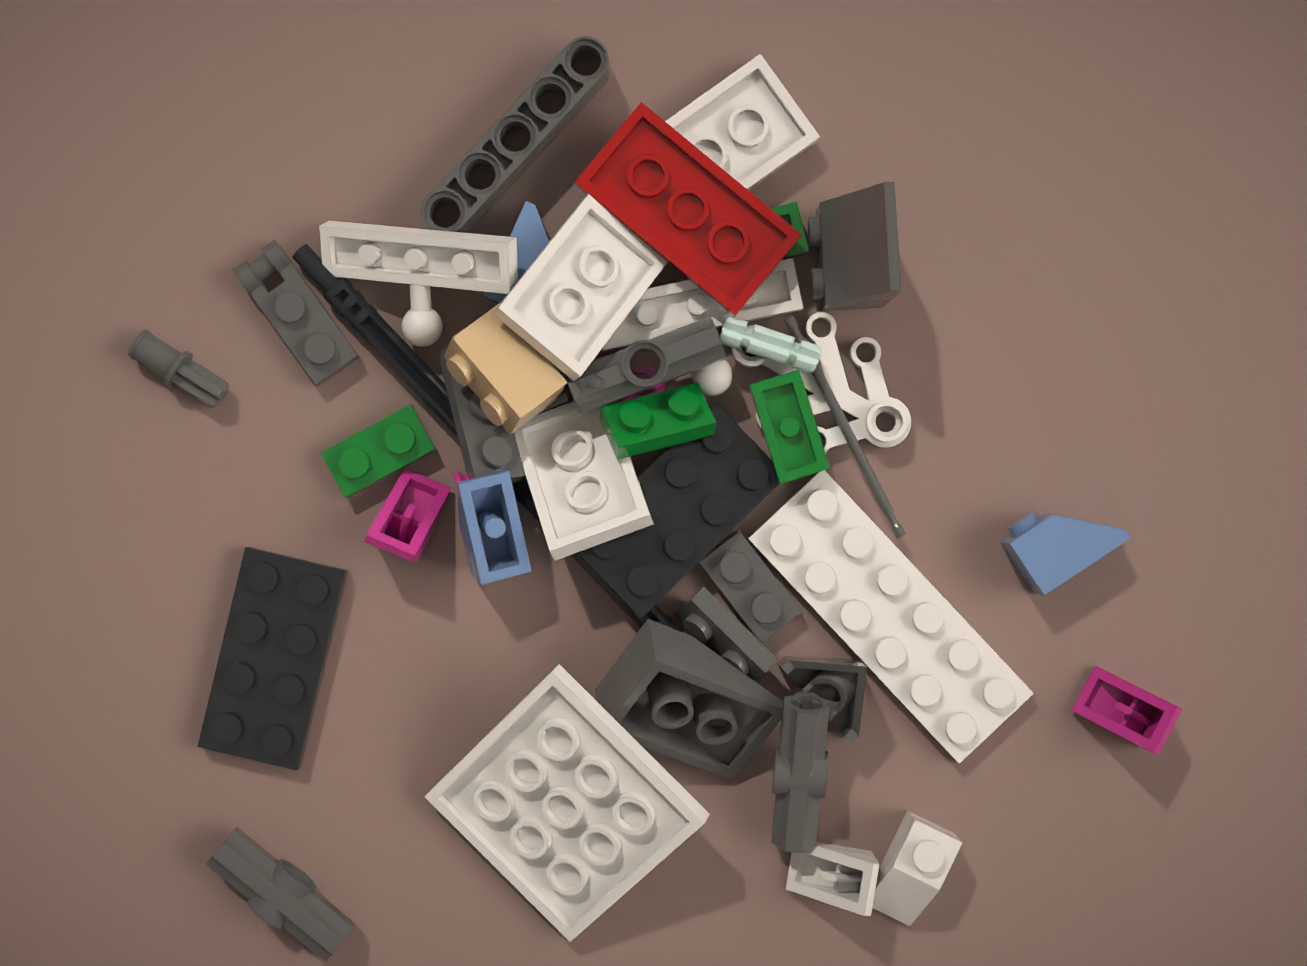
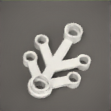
(850, 402)

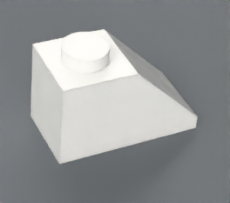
(914, 868)

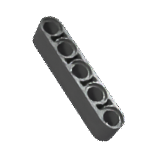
(522, 115)

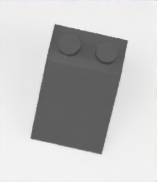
(856, 249)
(687, 701)

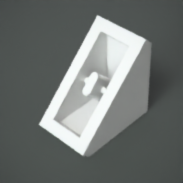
(835, 876)

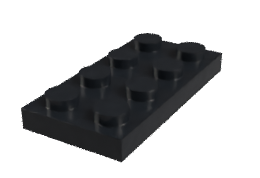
(695, 501)
(272, 658)

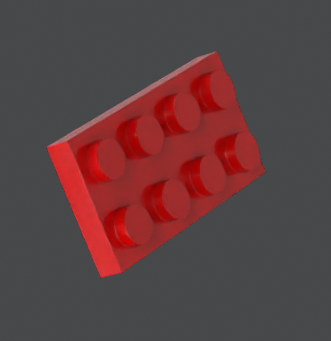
(688, 209)

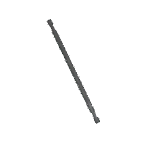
(850, 437)

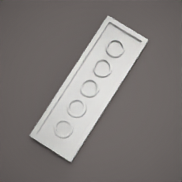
(890, 616)

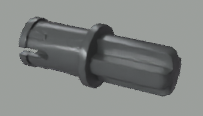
(178, 369)

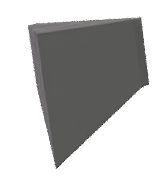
(835, 680)

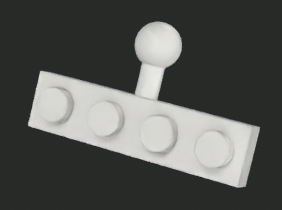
(422, 261)
(683, 303)

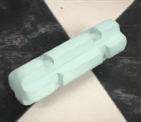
(770, 344)

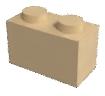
(503, 372)

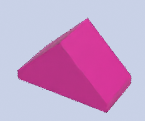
(409, 516)
(1126, 710)

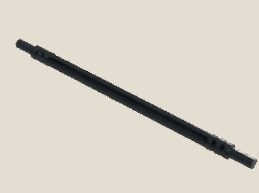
(422, 380)

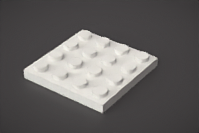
(566, 804)

